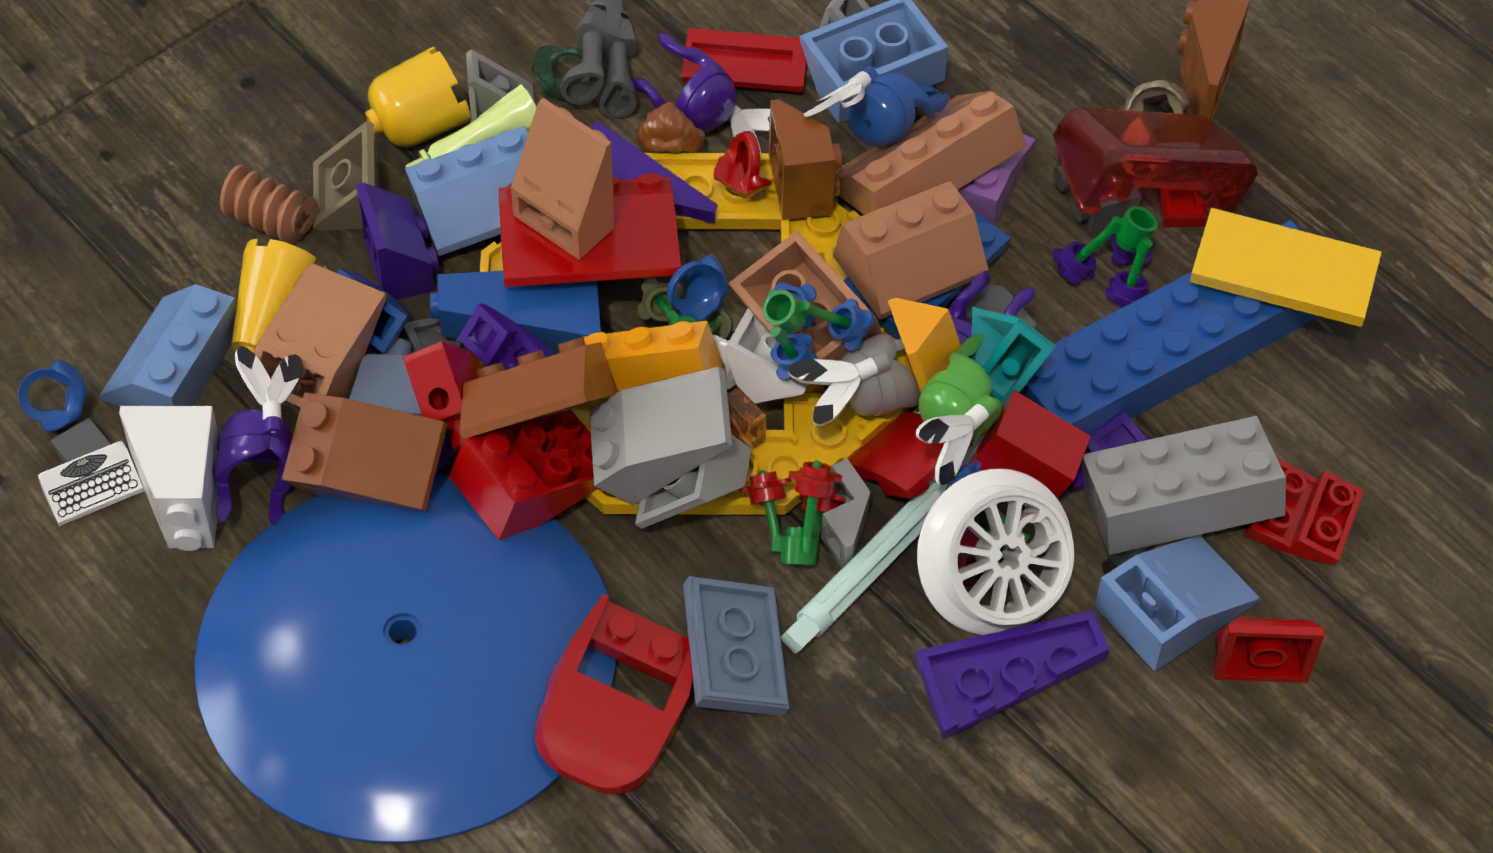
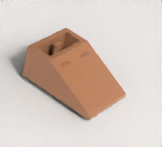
(565, 181)
(327, 326)

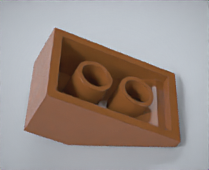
(1210, 50)
(364, 452)

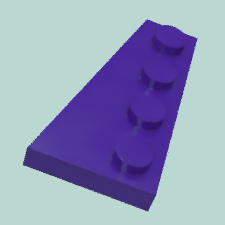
(996, 670)

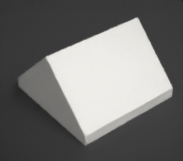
(753, 366)

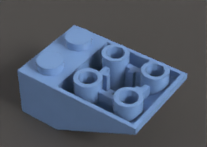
(1172, 599)

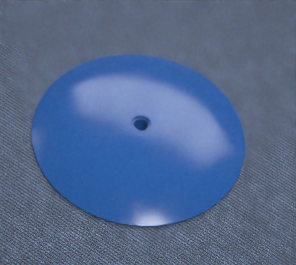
(377, 733)

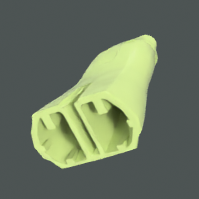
(507, 114)

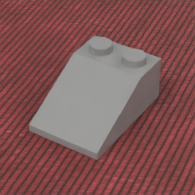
(659, 433)

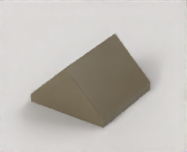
(336, 176)

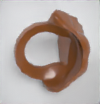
(669, 130)

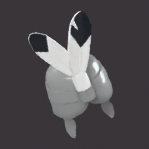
(863, 378)

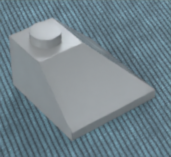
(704, 483)

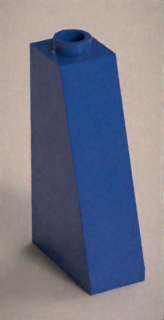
(546, 311)

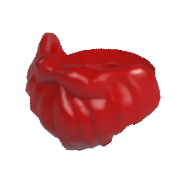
(741, 166)

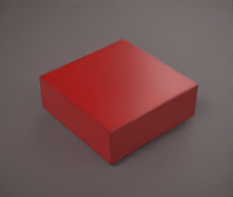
(1181, 208)

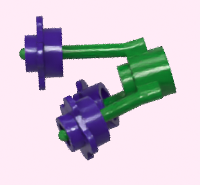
(1130, 244)

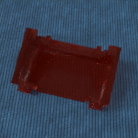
(1124, 149)

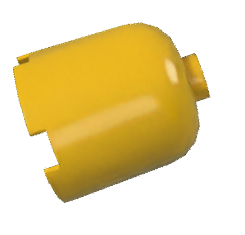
(416, 100)

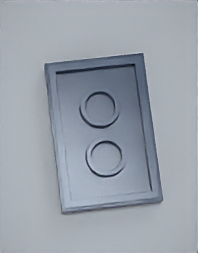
(735, 646)

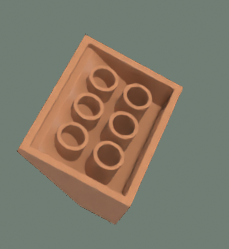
(951, 146)

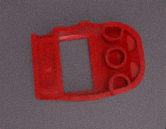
(598, 731)

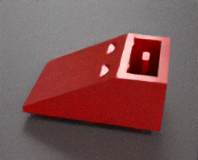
(526, 472)

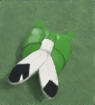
(957, 408)

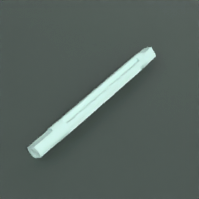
(865, 566)

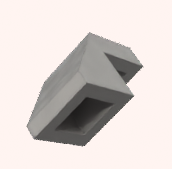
(845, 524)

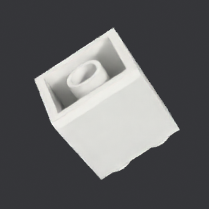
(175, 462)

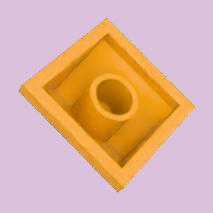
(926, 336)

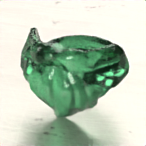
(542, 70)

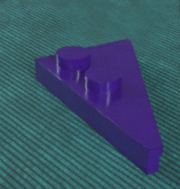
(631, 162)

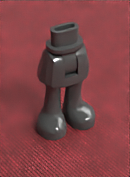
(609, 36)

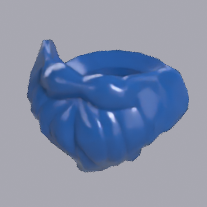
(704, 288)
(75, 393)

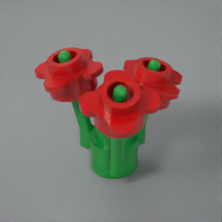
(816, 491)

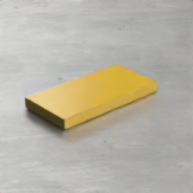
(1286, 267)

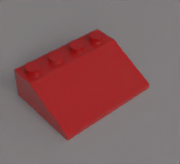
(637, 247)

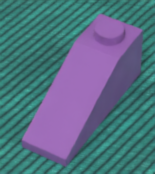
(992, 190)

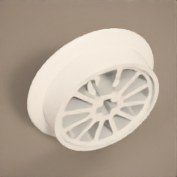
(941, 545)

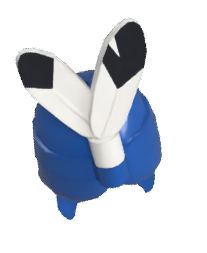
(880, 105)

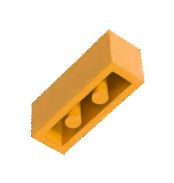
(656, 353)

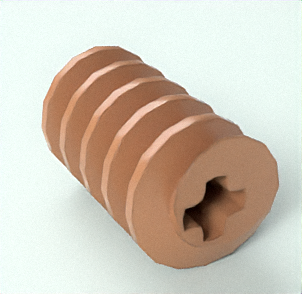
(267, 206)

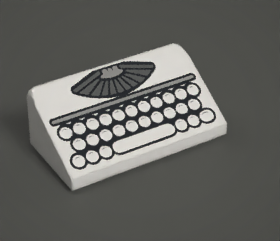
(90, 483)

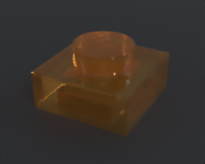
(746, 419)

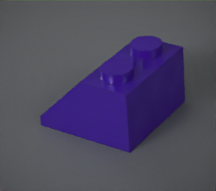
(396, 242)

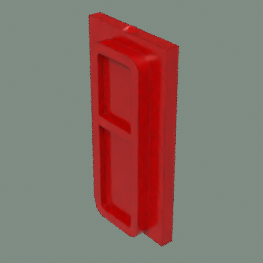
(751, 58)

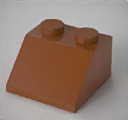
(802, 163)

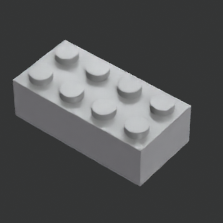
(1183, 485)

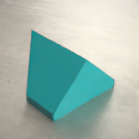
(1008, 351)

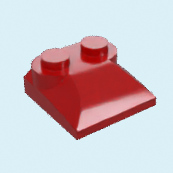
(1267, 650)

